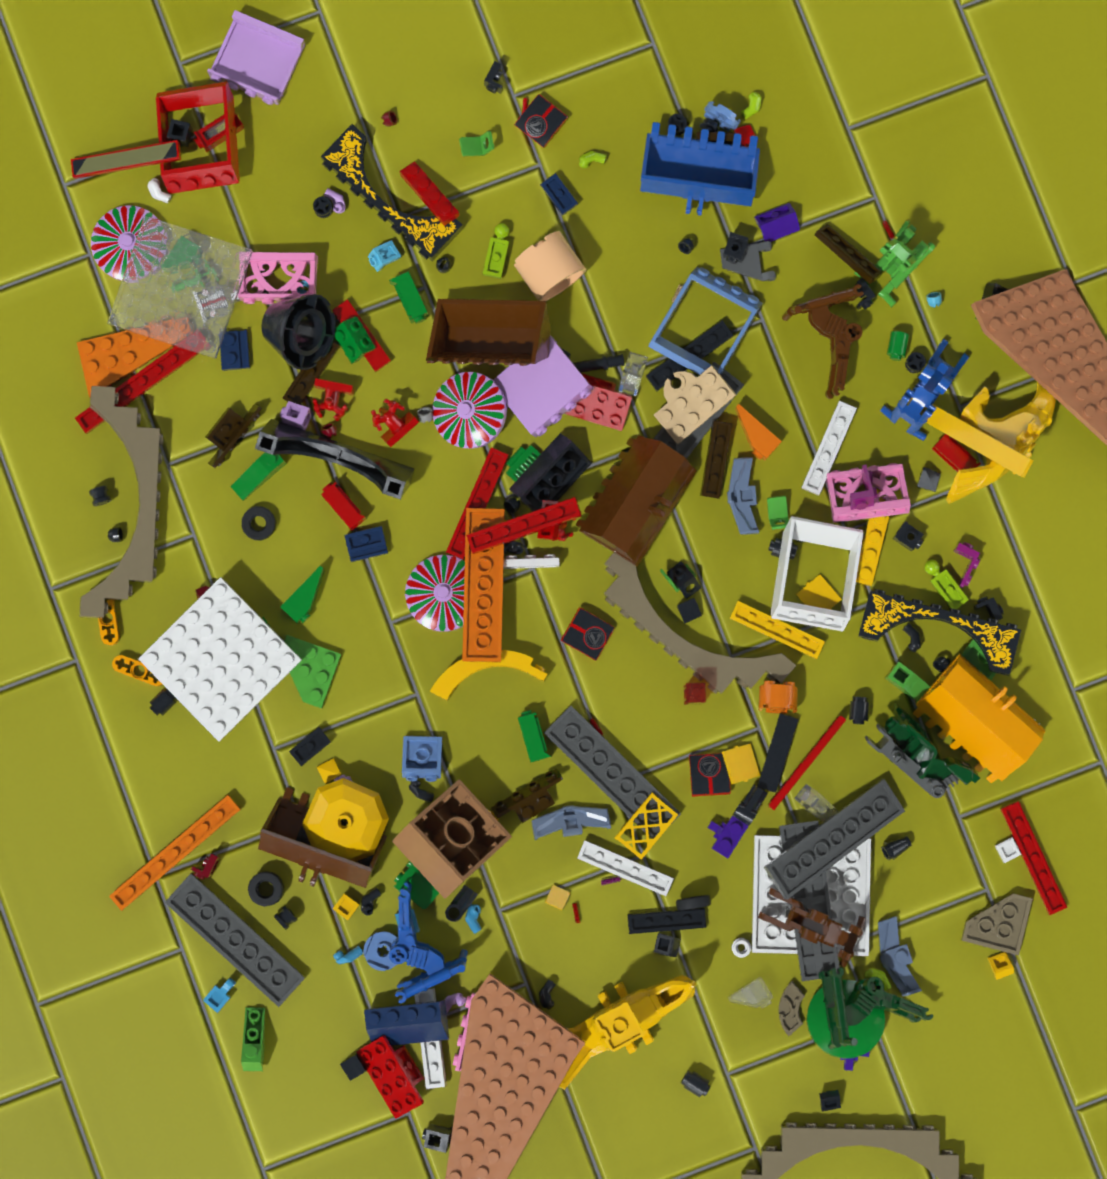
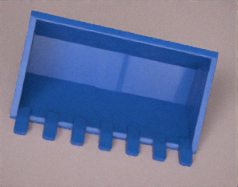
(700, 167)

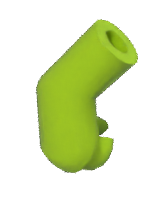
(754, 106)
(591, 156)
(872, 972)

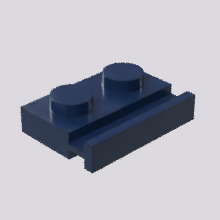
(235, 351)
(366, 544)

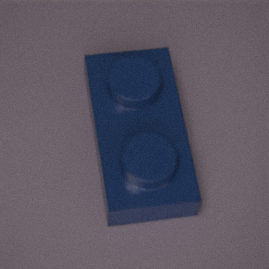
(559, 194)

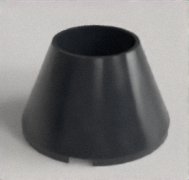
(300, 329)

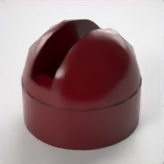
(389, 118)
(329, 429)

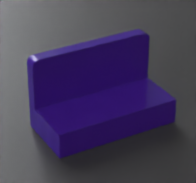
(778, 222)

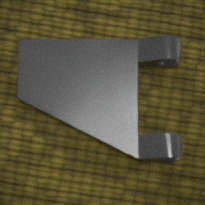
(751, 262)

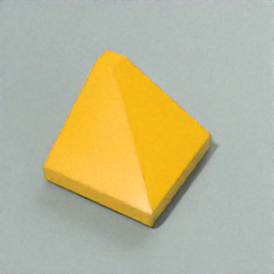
(329, 771)

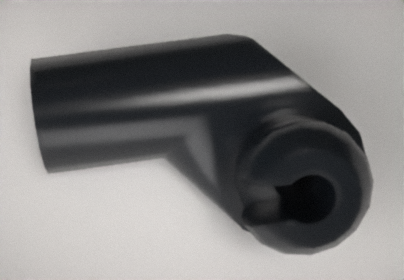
(513, 547)
(420, 793)
(545, 996)

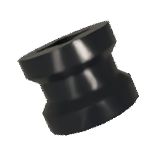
(678, 119)
(321, 203)
(915, 359)
(100, 496)
(285, 917)

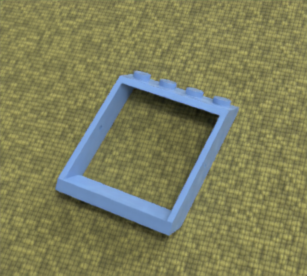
(719, 286)

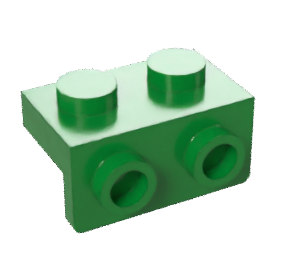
(353, 339)

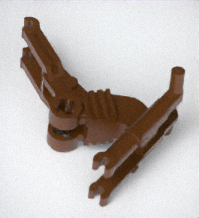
(833, 328)
(818, 927)

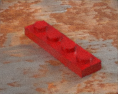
(429, 193)

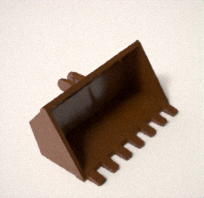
(280, 836)

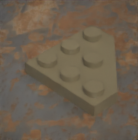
(1000, 925)

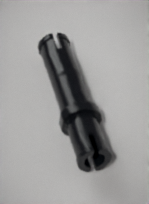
(600, 363)

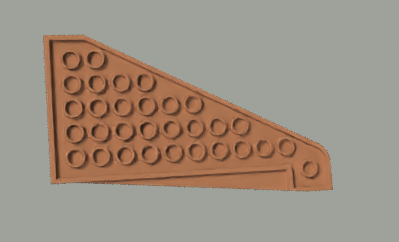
(1054, 341)
(506, 1080)

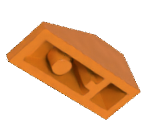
(758, 436)

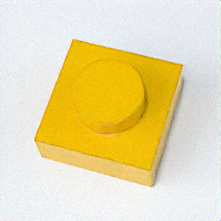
(346, 906)

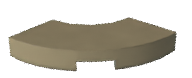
(789, 1008)

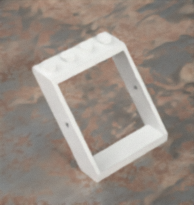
(821, 534)

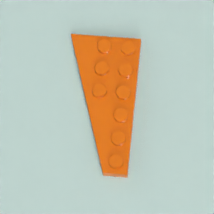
(116, 356)

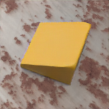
(557, 897)
(1001, 965)

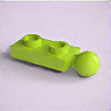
(497, 252)
(945, 585)

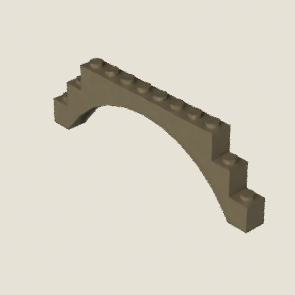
(143, 450)
(713, 668)
(804, 1141)

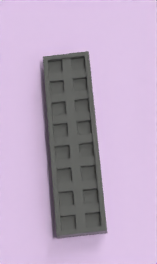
(815, 895)

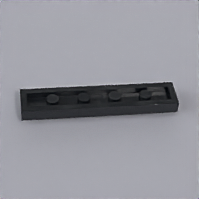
(700, 347)

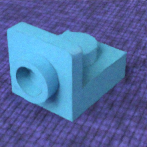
(383, 255)

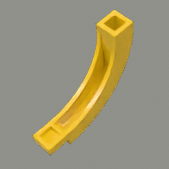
(461, 670)

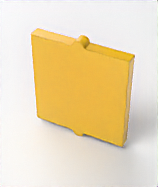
(818, 594)
(740, 763)

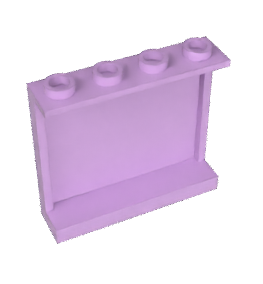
(257, 58)
(543, 390)

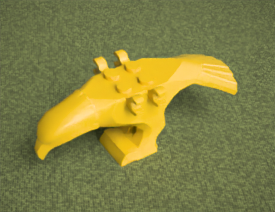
(1015, 430)
(627, 1019)

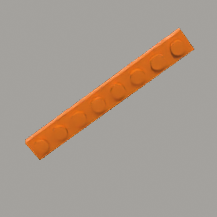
(174, 852)

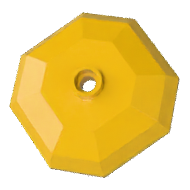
(347, 801)

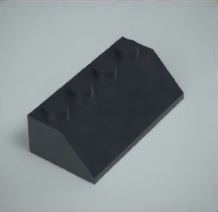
(551, 473)

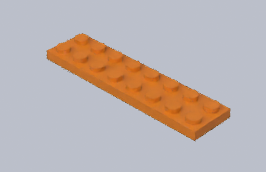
(483, 592)

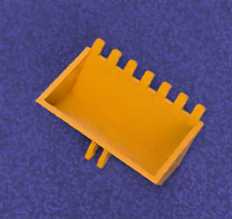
(980, 719)

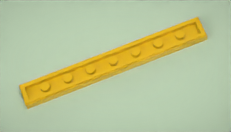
(979, 441)

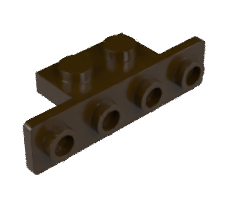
(228, 430)
(530, 799)

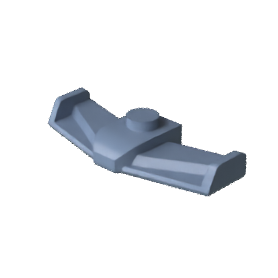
(742, 496)
(570, 820)
(896, 957)

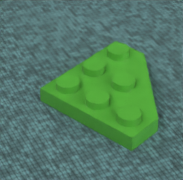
(314, 672)

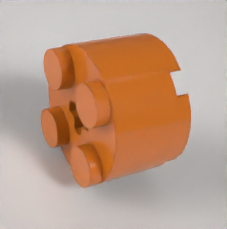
(778, 697)

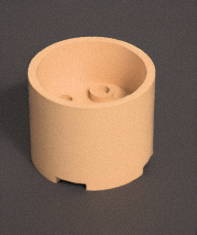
(549, 266)

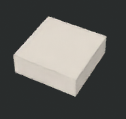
(1008, 850)

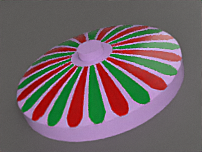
(115, 238)
(469, 410)
(437, 593)

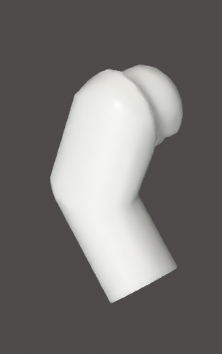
(156, 193)

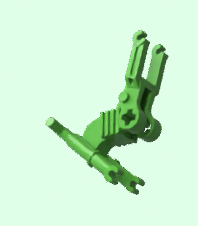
(900, 261)

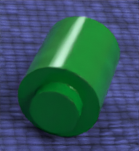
(897, 345)

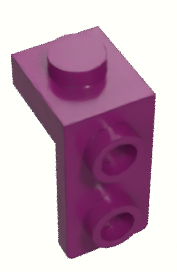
(864, 499)
(966, 550)

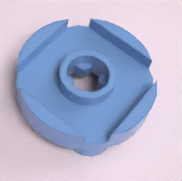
(722, 115)
(372, 954)

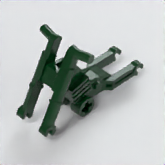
(860, 1005)

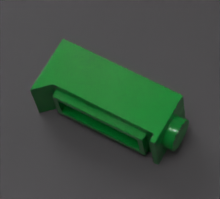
(409, 297)
(533, 736)

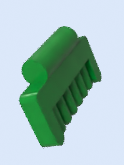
(518, 459)

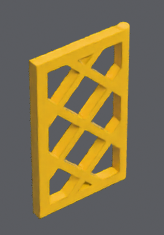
(650, 842)

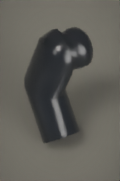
(915, 636)
(368, 901)

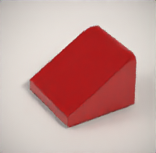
(746, 132)

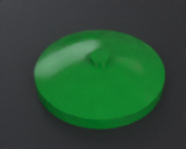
(866, 1032)

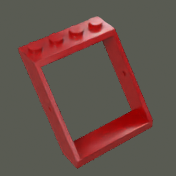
(208, 174)

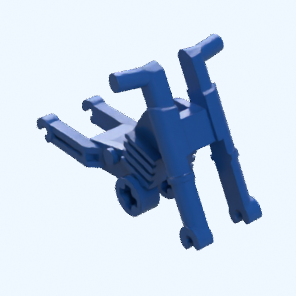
(933, 381)
(419, 954)

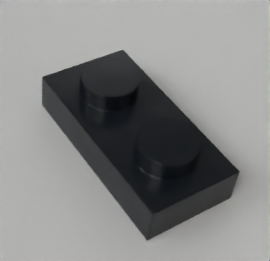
(310, 746)

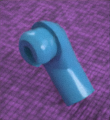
(472, 916)
(349, 957)

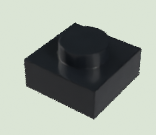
(830, 1100)

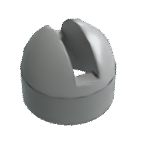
(425, 414)

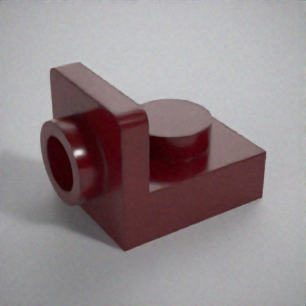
(209, 866)

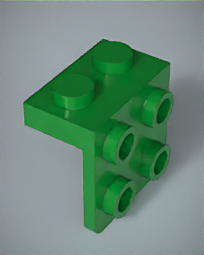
(422, 890)

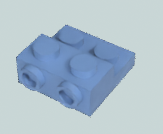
(422, 758)

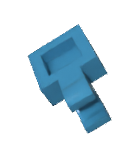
(218, 996)

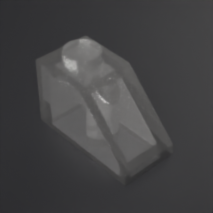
(633, 374)
(815, 803)
(753, 994)

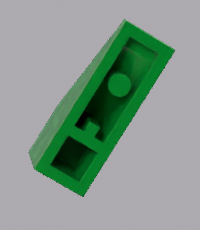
(257, 474)
(302, 600)

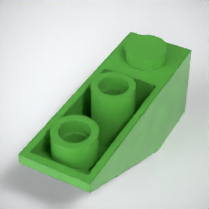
(907, 681)
(253, 1039)

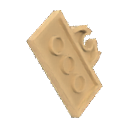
(692, 402)

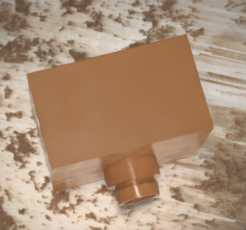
(451, 838)

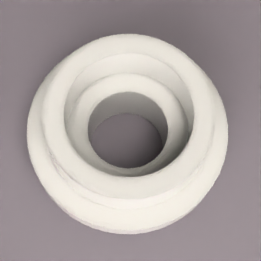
(745, 952)

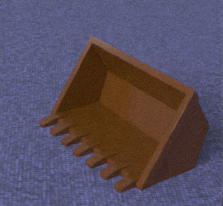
(489, 332)
(637, 498)

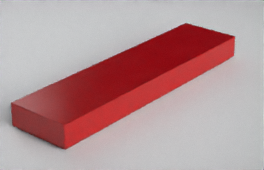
(377, 357)

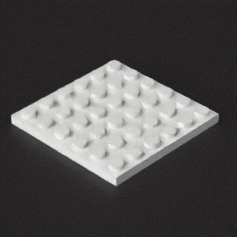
(220, 659)
(848, 895)

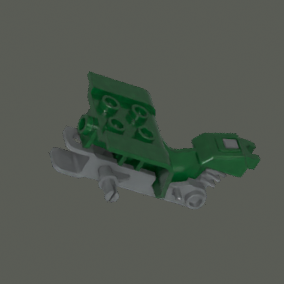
(917, 755)

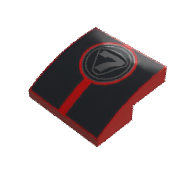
(541, 120)
(587, 633)
(708, 775)

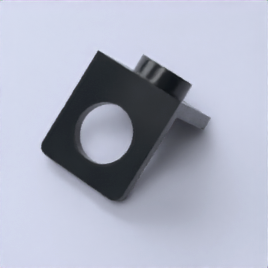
(683, 578)

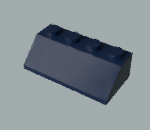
(408, 1022)

